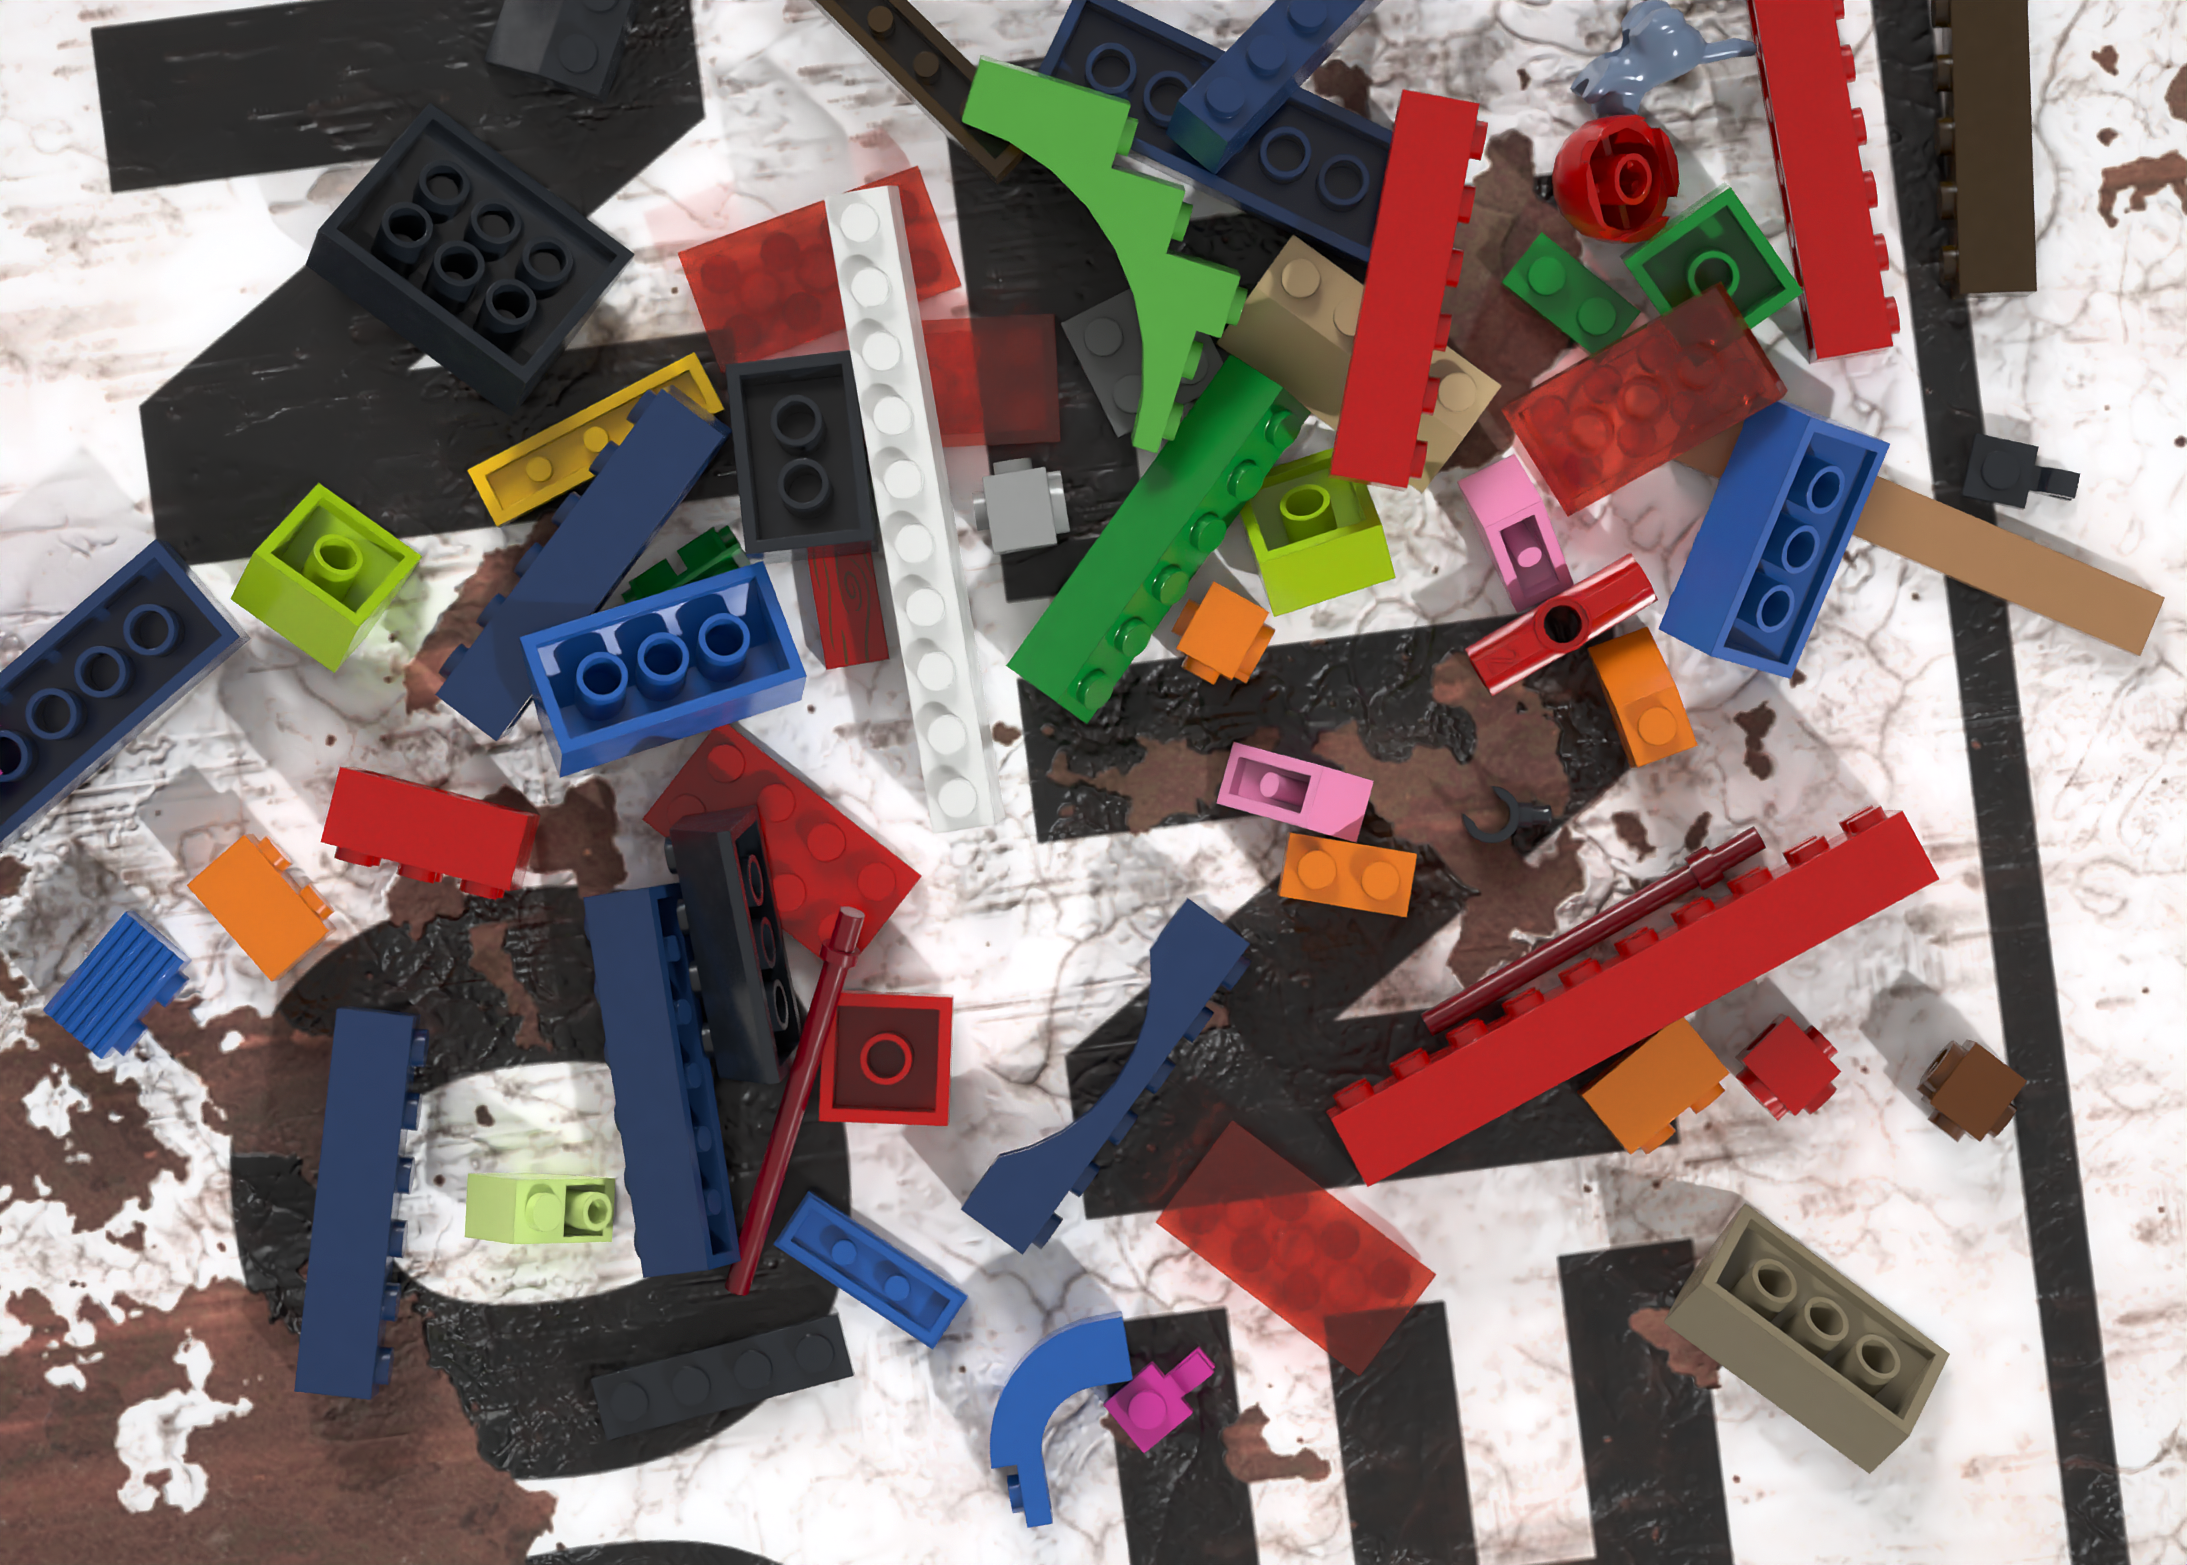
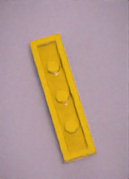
(563, 453)

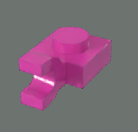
(1155, 1402)

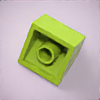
(1314, 535)
(325, 577)

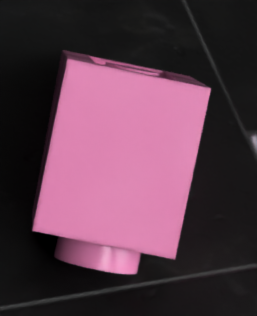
(1516, 532)
(1295, 792)

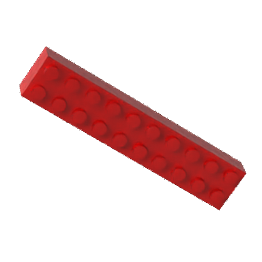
(1631, 994)

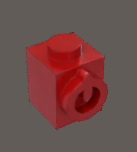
(1788, 1068)

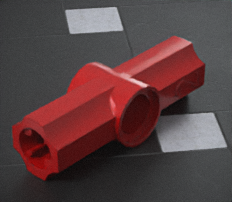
(1596, 602)

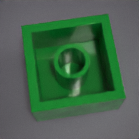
(1710, 245)

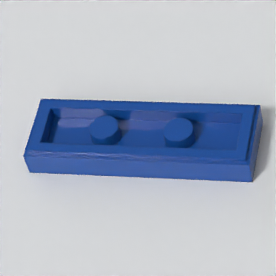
(871, 1269)

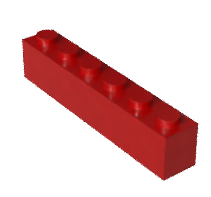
(1822, 177)
(1405, 291)

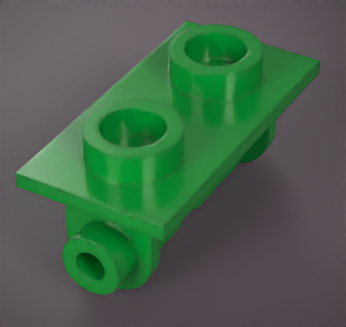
(704, 557)

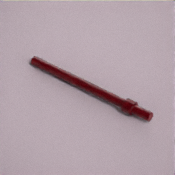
(1701, 870)

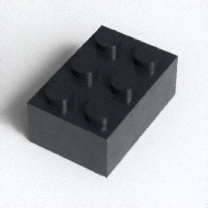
(801, 458)

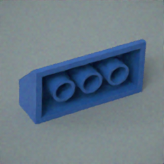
(1773, 538)
(662, 668)

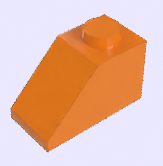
(1642, 698)

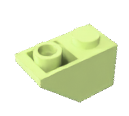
(539, 1208)

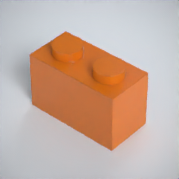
(1347, 874)
(264, 904)
(1654, 1085)

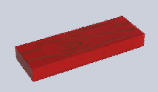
(848, 610)

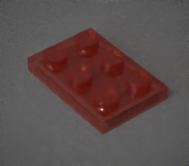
(994, 380)

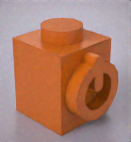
(1222, 635)

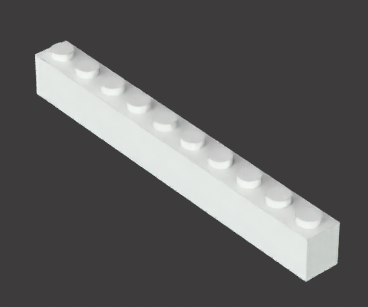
(915, 508)

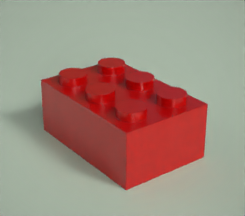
(429, 832)

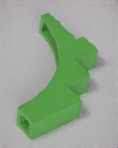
(1174, 293)

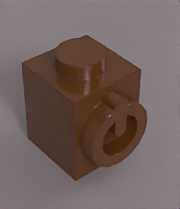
(1969, 1091)

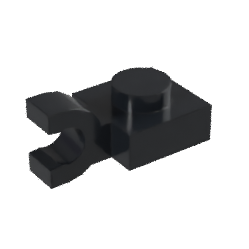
(2006, 472)

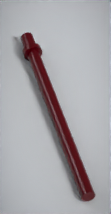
(838, 956)

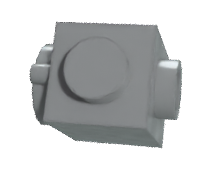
(1021, 507)

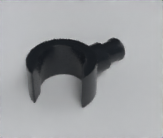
(1519, 816)

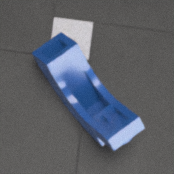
(1057, 1366)

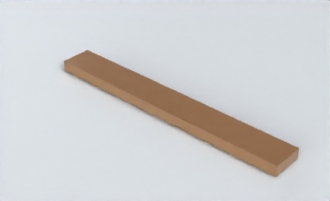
(1984, 557)

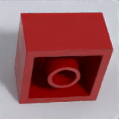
(888, 1059)

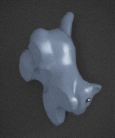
(1653, 51)

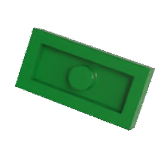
(1569, 296)

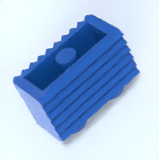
(119, 986)

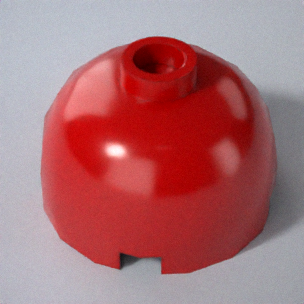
(1616, 179)

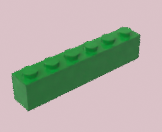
(1159, 538)

